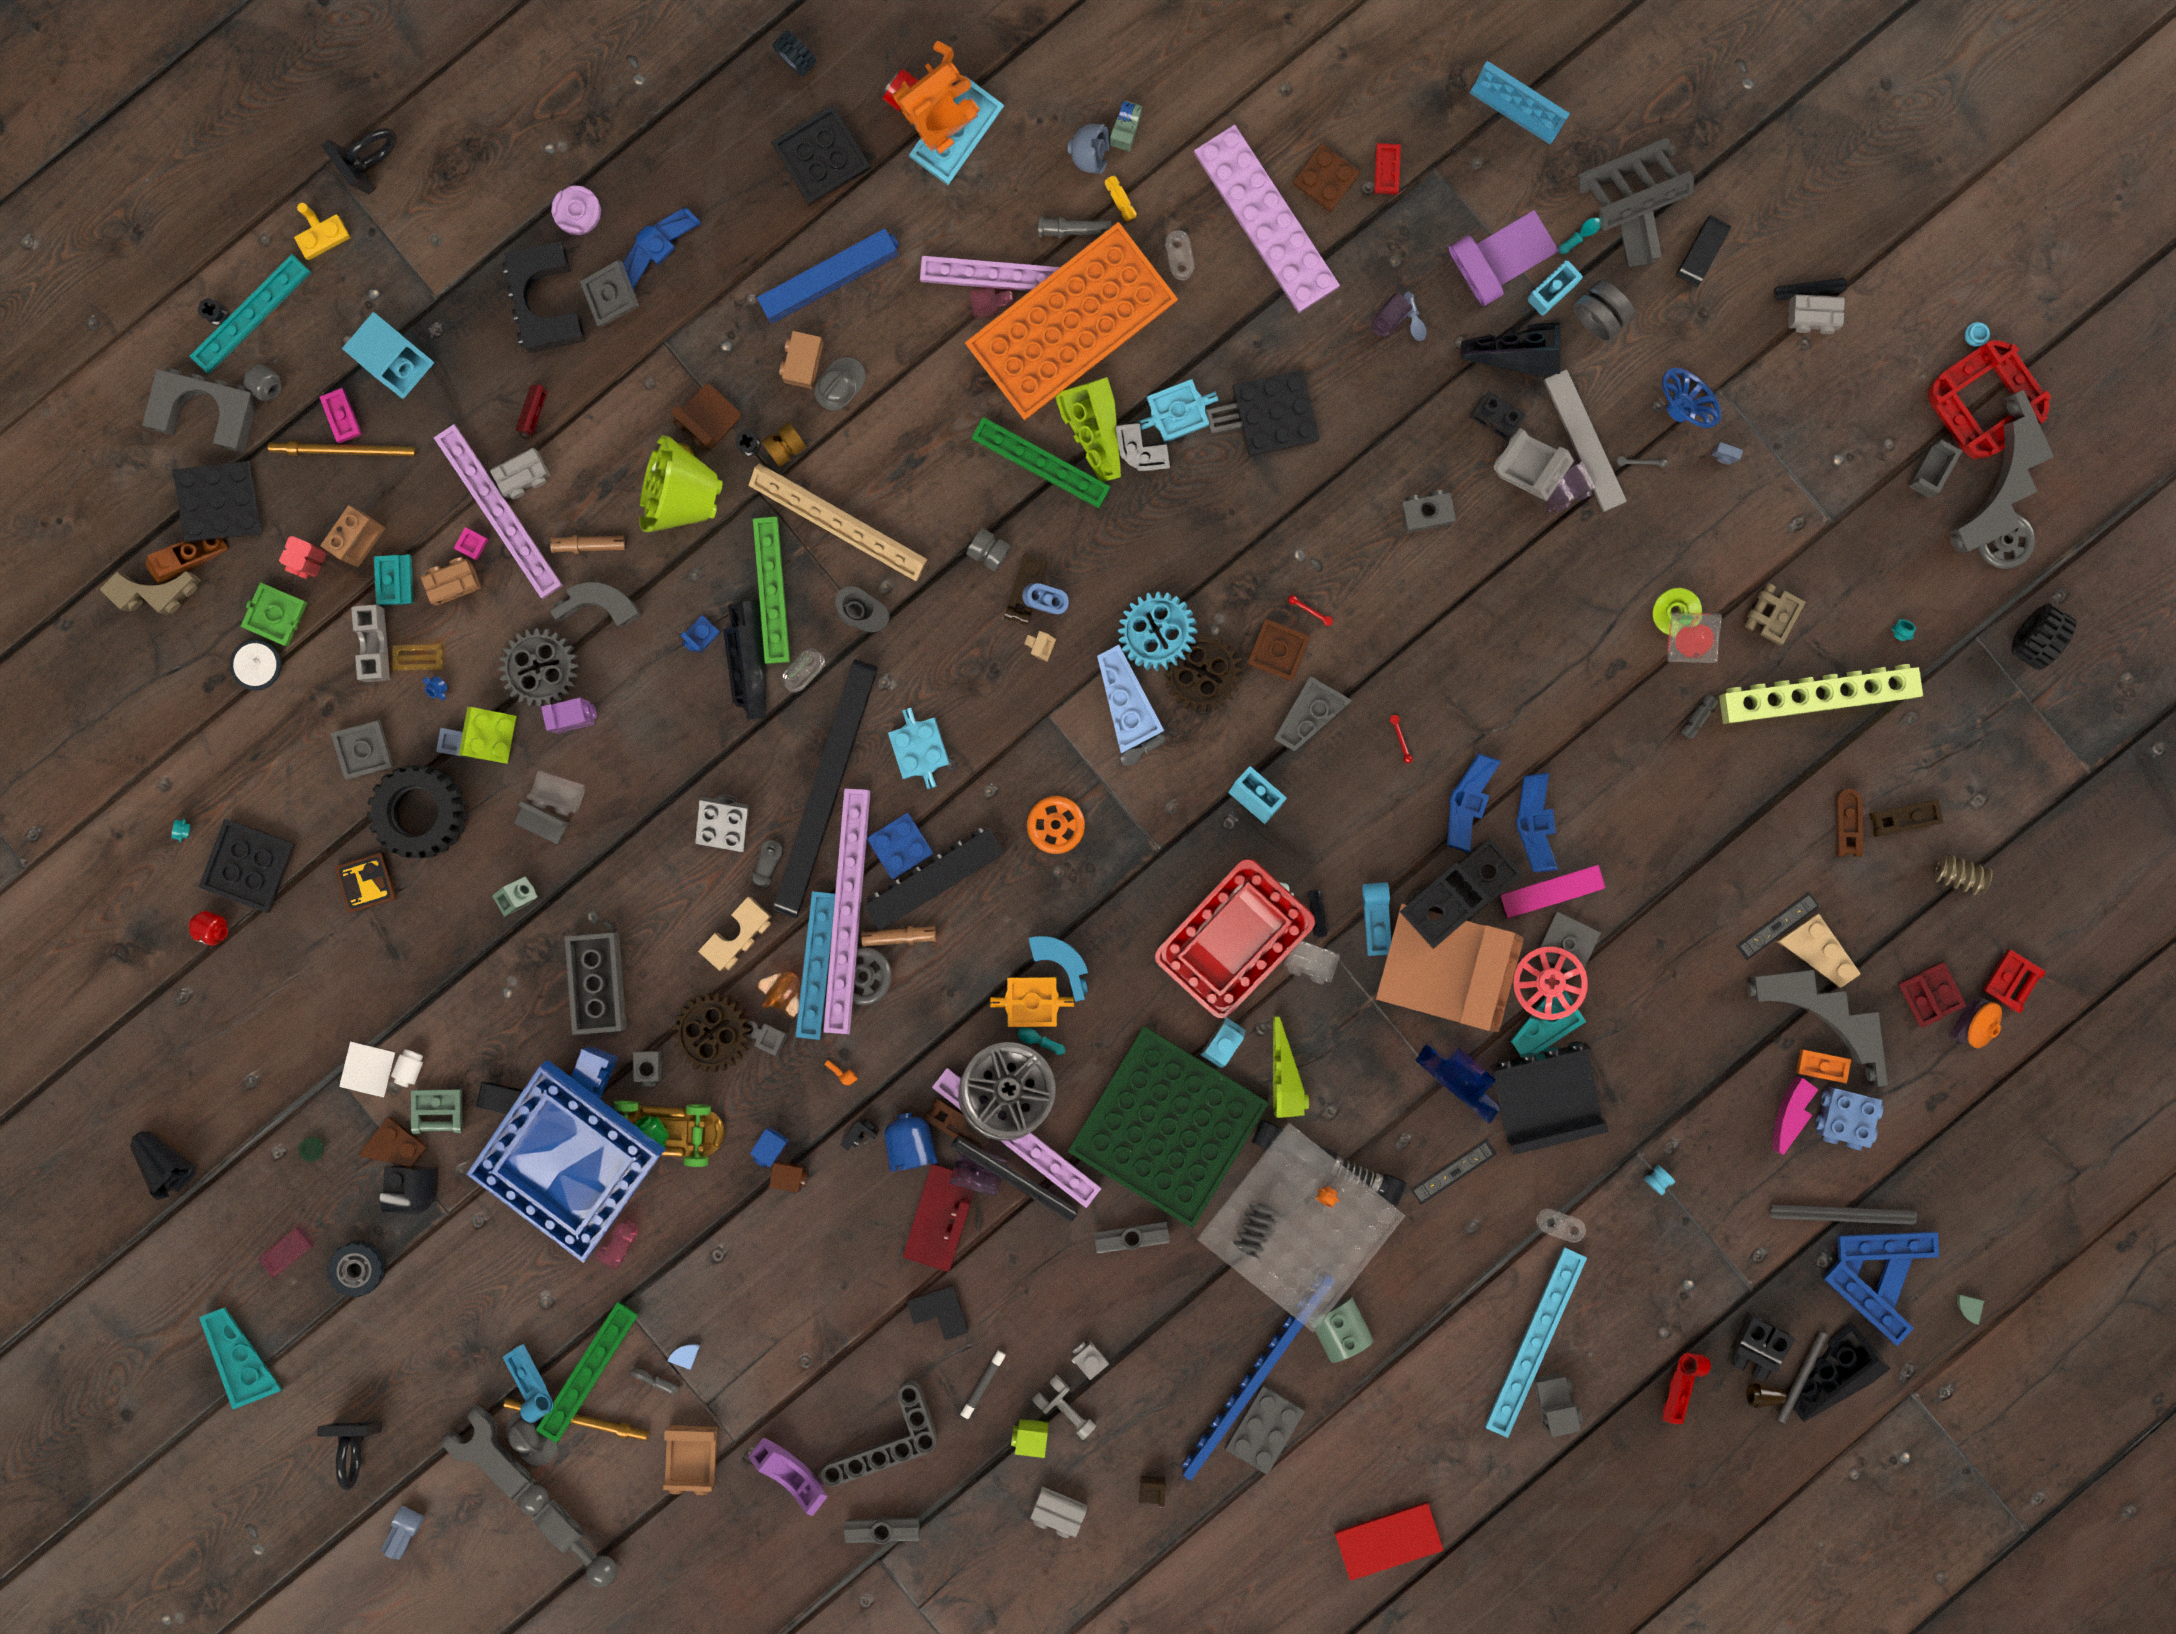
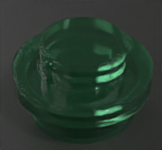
(310, 1149)

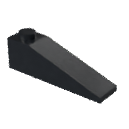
(1528, 351)
(1842, 1370)

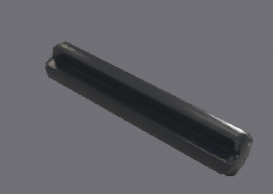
(1810, 288)

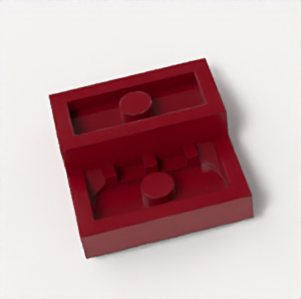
(1932, 994)

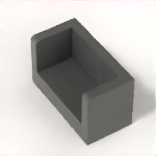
(1935, 468)

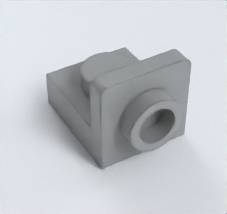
(1089, 1359)

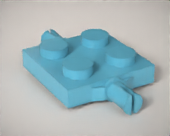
(1178, 410)
(919, 748)

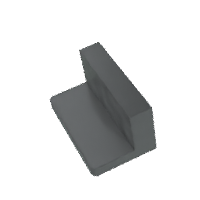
(1640, 240)
(541, 822)

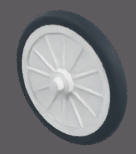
(255, 664)

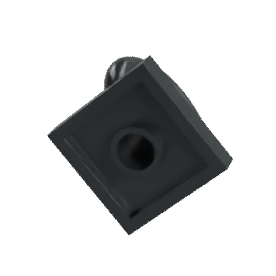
(351, 164)
(348, 1434)

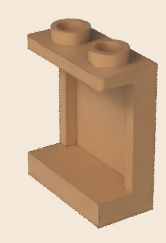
(690, 1459)

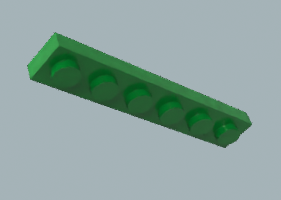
(1040, 463)
(587, 1372)

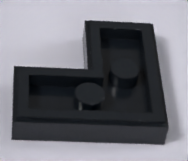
(944, 1306)

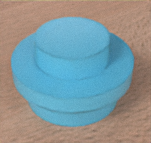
(1977, 334)

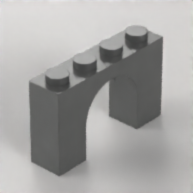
(173, 390)

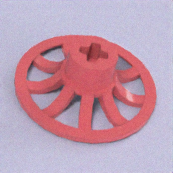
(1550, 983)

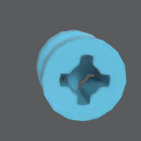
(1659, 1180)

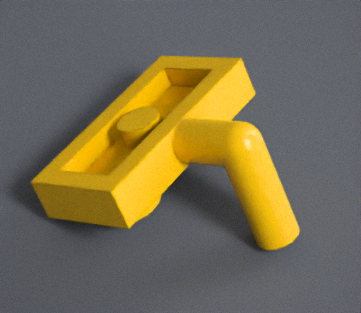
(321, 235)

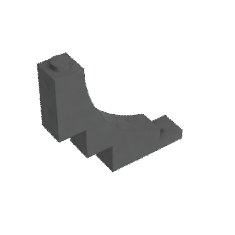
(2023, 450)
(1857, 1030)

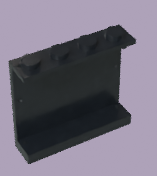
(1548, 1098)

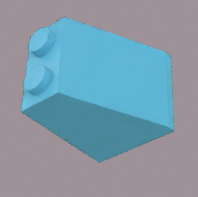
(388, 355)

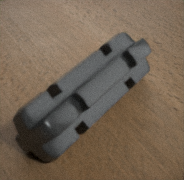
(1699, 716)

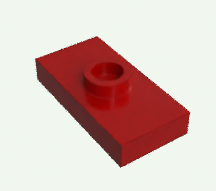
(1387, 168)

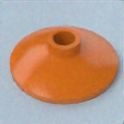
(1985, 1025)

